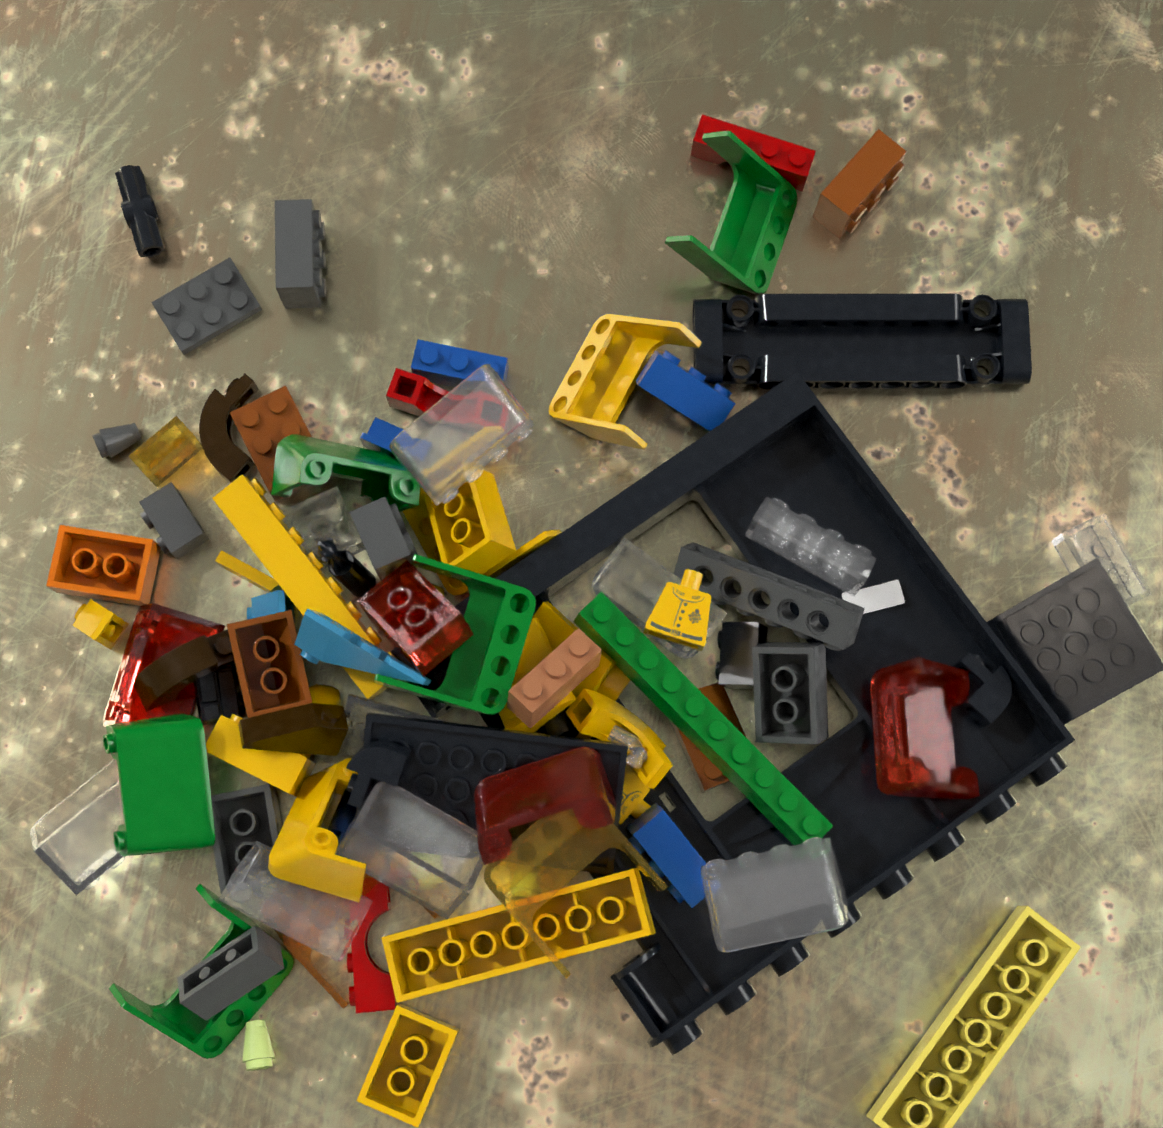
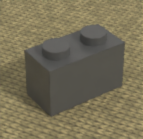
(173, 521)

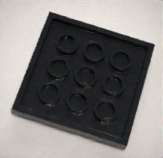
(1078, 642)

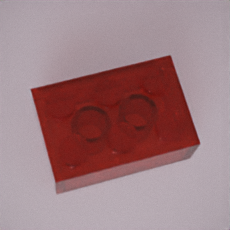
(415, 617)

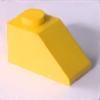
(99, 624)

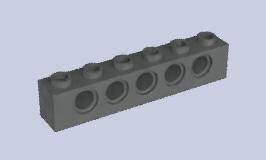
(842, 615)

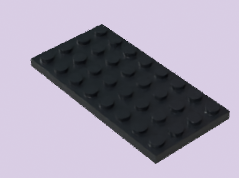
(455, 757)

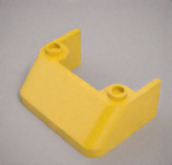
(306, 851)

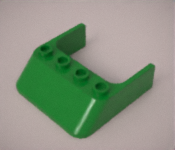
(750, 224)
(487, 662)
(209, 1036)

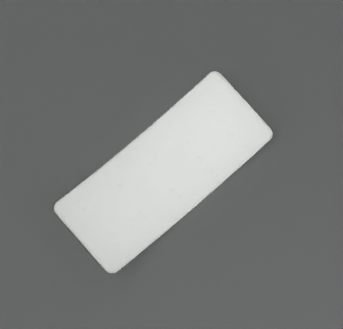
(877, 596)

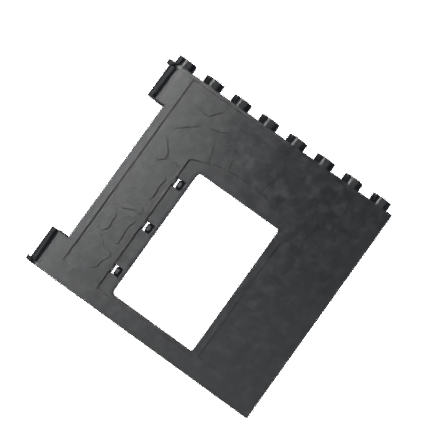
(797, 453)

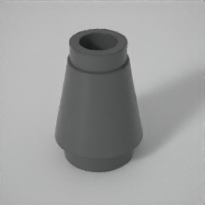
(116, 439)

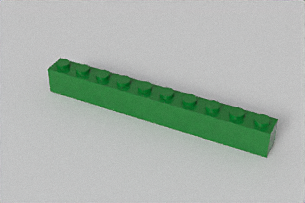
(701, 722)

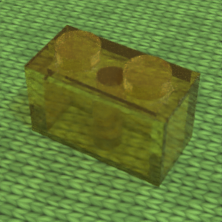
(166, 451)

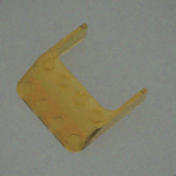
(546, 860)

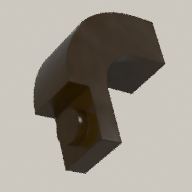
(216, 429)
(181, 666)

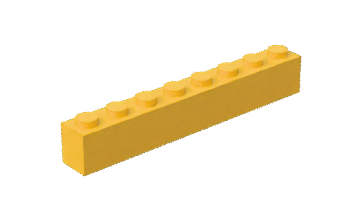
(292, 566)

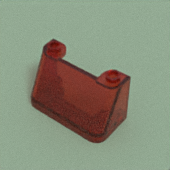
(152, 635)
(915, 730)
(540, 790)

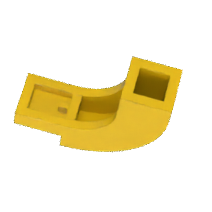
(596, 716)

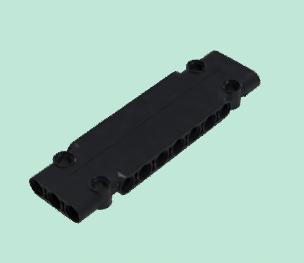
(863, 340)

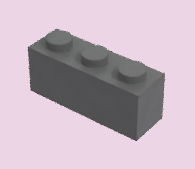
(230, 973)

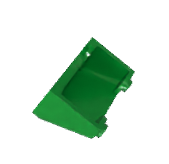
(313, 460)
(162, 784)

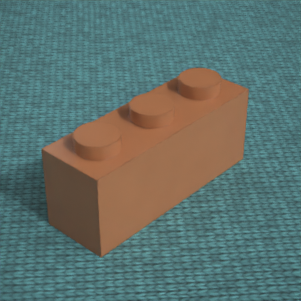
(554, 678)

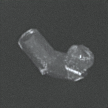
(635, 747)

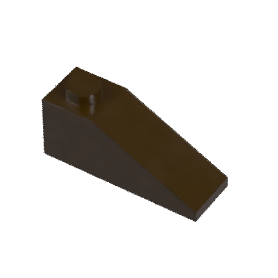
(299, 729)

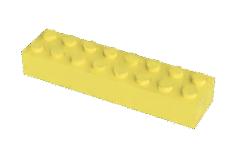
(976, 1025)

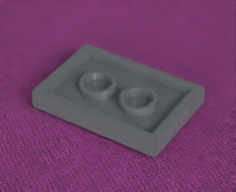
(206, 306)

